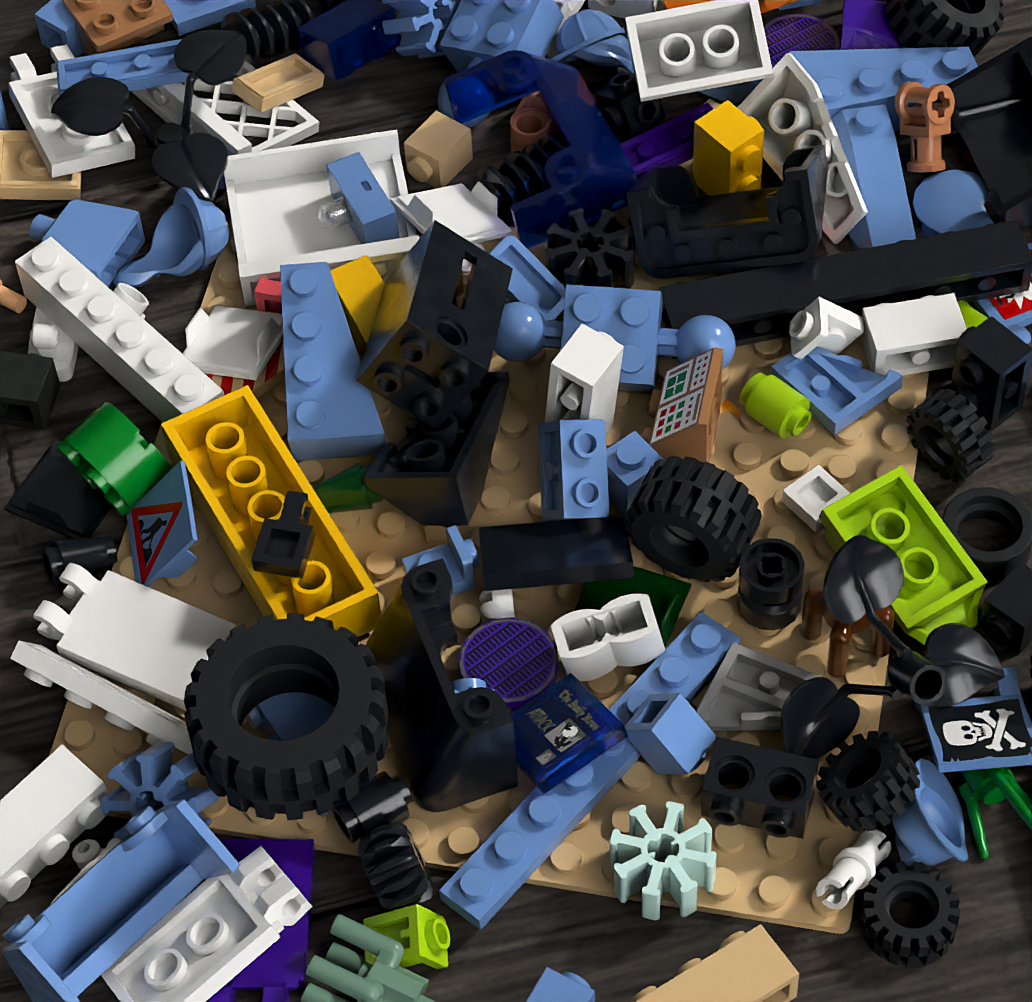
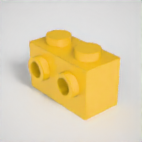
(727, 151)

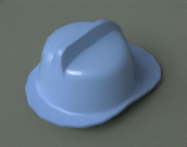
(933, 823)

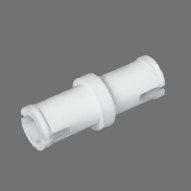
(853, 869)

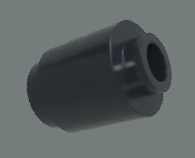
(377, 803)

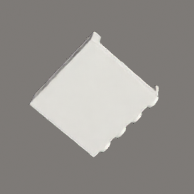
(277, 203)

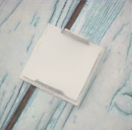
(456, 207)
(233, 341)

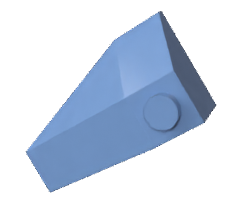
(877, 169)

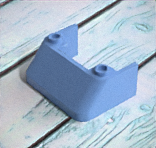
(115, 902)

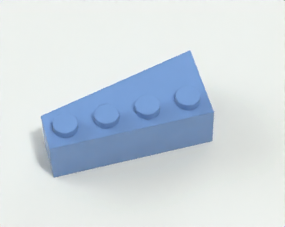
(325, 404)

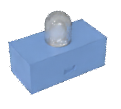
(358, 202)

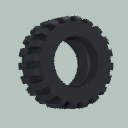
(295, 772)

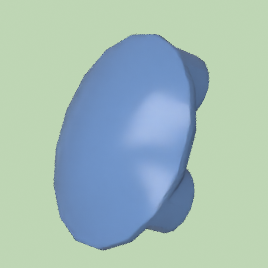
(951, 202)

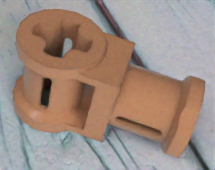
(924, 123)

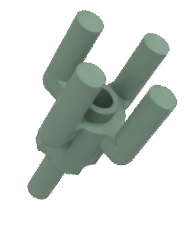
(366, 982)

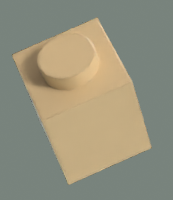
(438, 150)

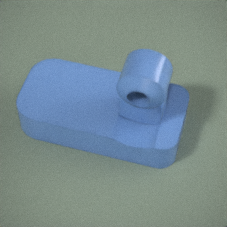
(530, 279)

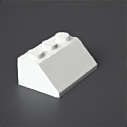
(697, 47)

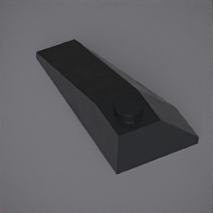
(443, 471)

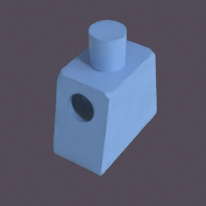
(95, 234)

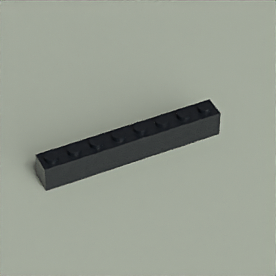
(763, 301)

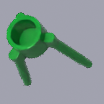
(992, 787)

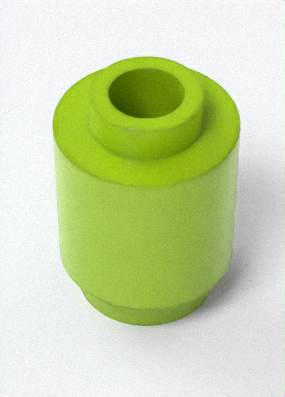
(775, 405)

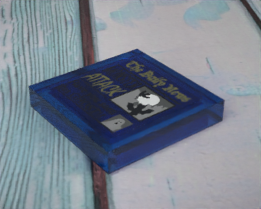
(562, 732)

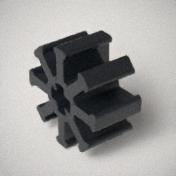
(591, 254)

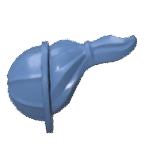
(595, 39)
(184, 241)

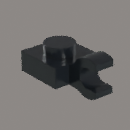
(286, 542)

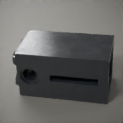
(421, 344)

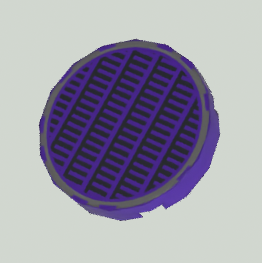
(798, 33)
(511, 658)

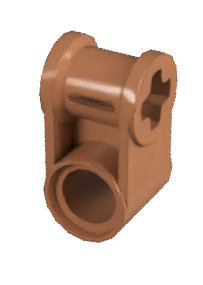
(530, 123)

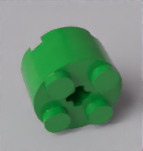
(114, 457)

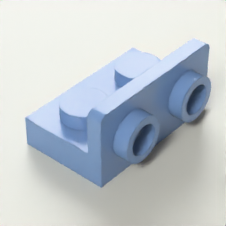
(573, 469)

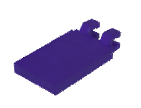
(285, 961)

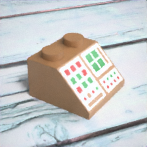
(687, 408)

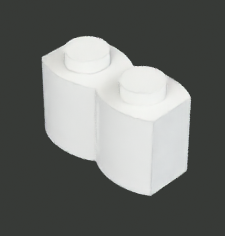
(599, 640)

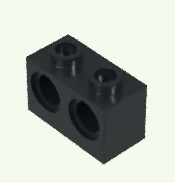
(763, 776)

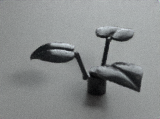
(179, 159)
(955, 664)

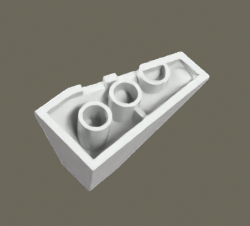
(796, 118)

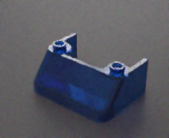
(585, 174)

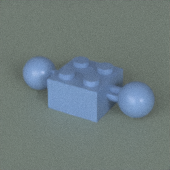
(492, 28)
(625, 315)

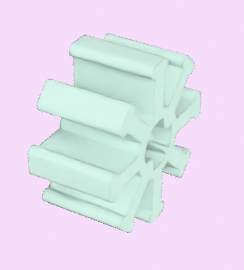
(686, 863)

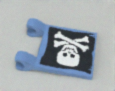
(981, 730)

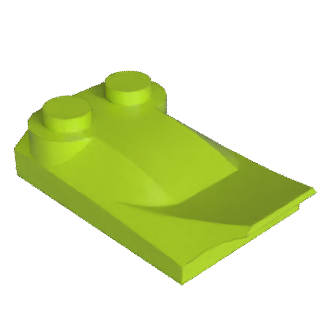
(938, 574)

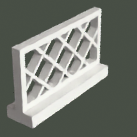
(169, 99)

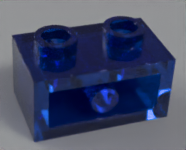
(347, 37)

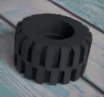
(945, 22)
(692, 519)

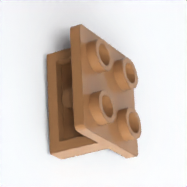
(116, 23)

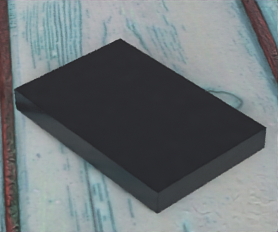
(555, 553)

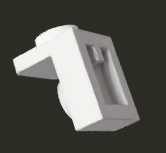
(824, 326)

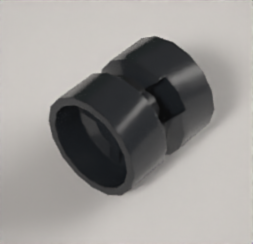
(770, 584)

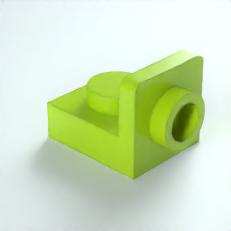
(418, 930)

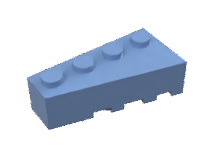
(875, 75)

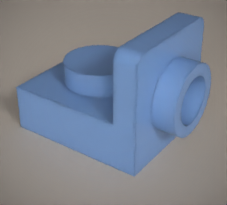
(458, 556)

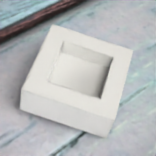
(812, 494)

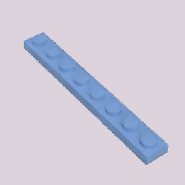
(547, 819)

